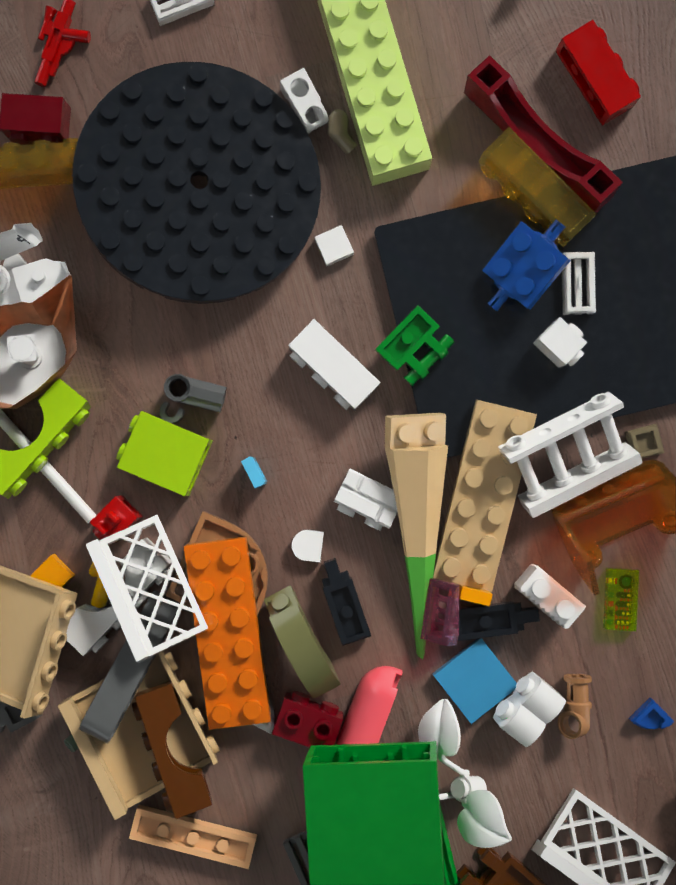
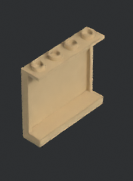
(31, 638)
(124, 765)

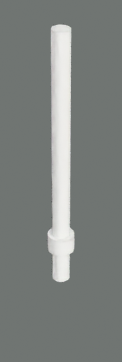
(48, 471)

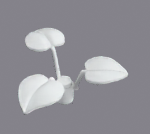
(482, 818)

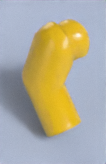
(99, 596)

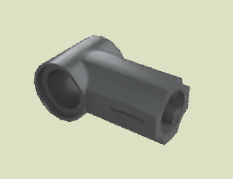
(198, 393)

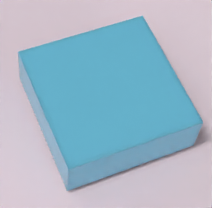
(254, 472)

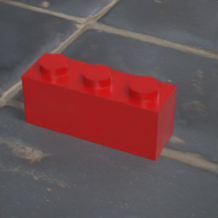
(598, 72)

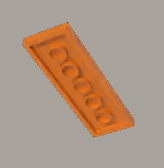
(232, 645)

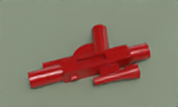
(59, 41)

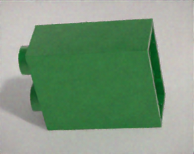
(373, 814)

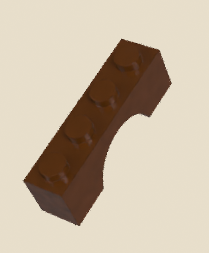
(184, 785)

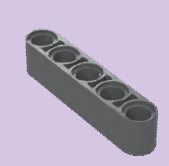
(125, 677)

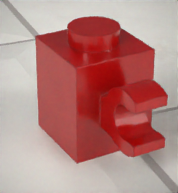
(115, 517)

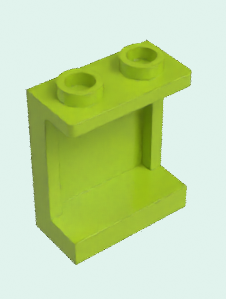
(163, 453)

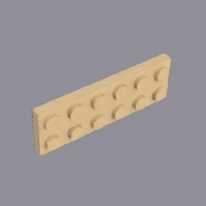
(481, 498)

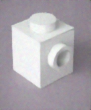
(561, 343)

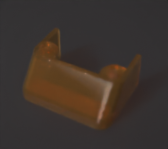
(613, 510)

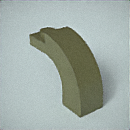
(300, 643)

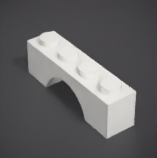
(91, 624)

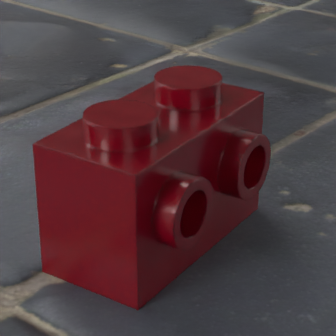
(307, 721)

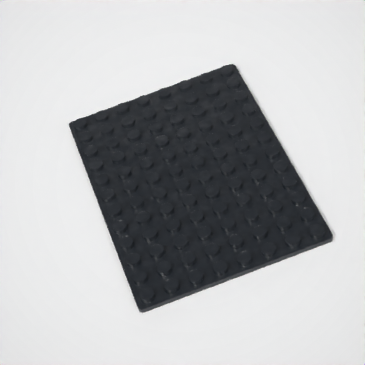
(629, 339)

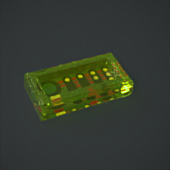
(621, 599)

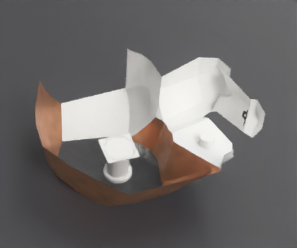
(34, 321)

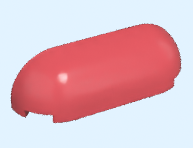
(370, 706)

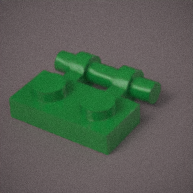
(408, 338)

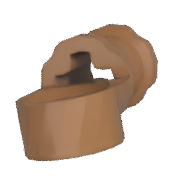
(576, 705)

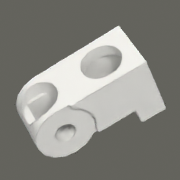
(304, 100)

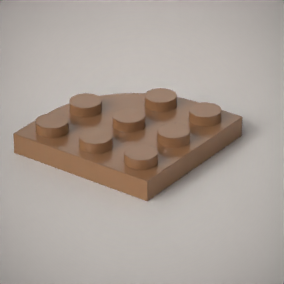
(212, 529)

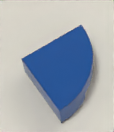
(651, 716)

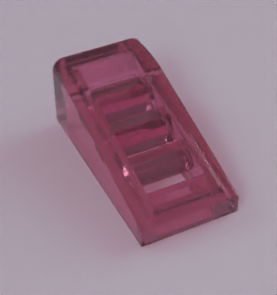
(431, 619)

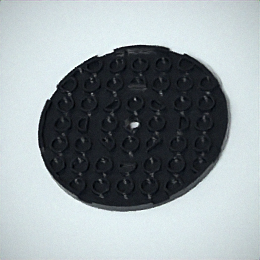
(138, 191)

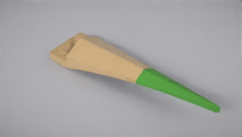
(417, 472)

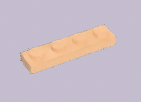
(193, 836)

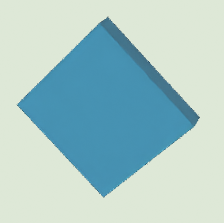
(475, 680)

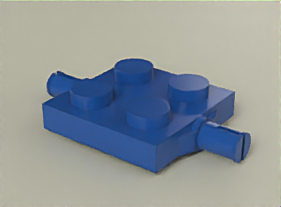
(526, 265)

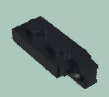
(344, 604)
(494, 620)

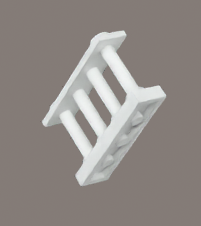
(581, 478)

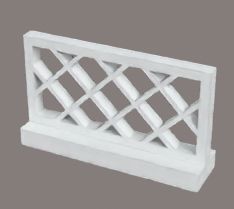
(120, 597)
(583, 874)

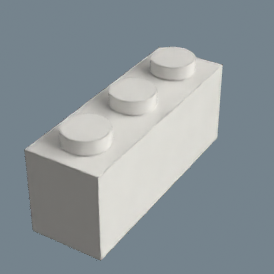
(333, 366)

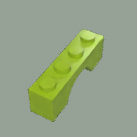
(61, 412)

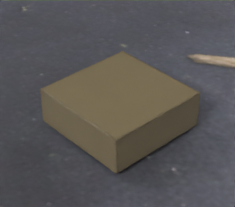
(645, 440)

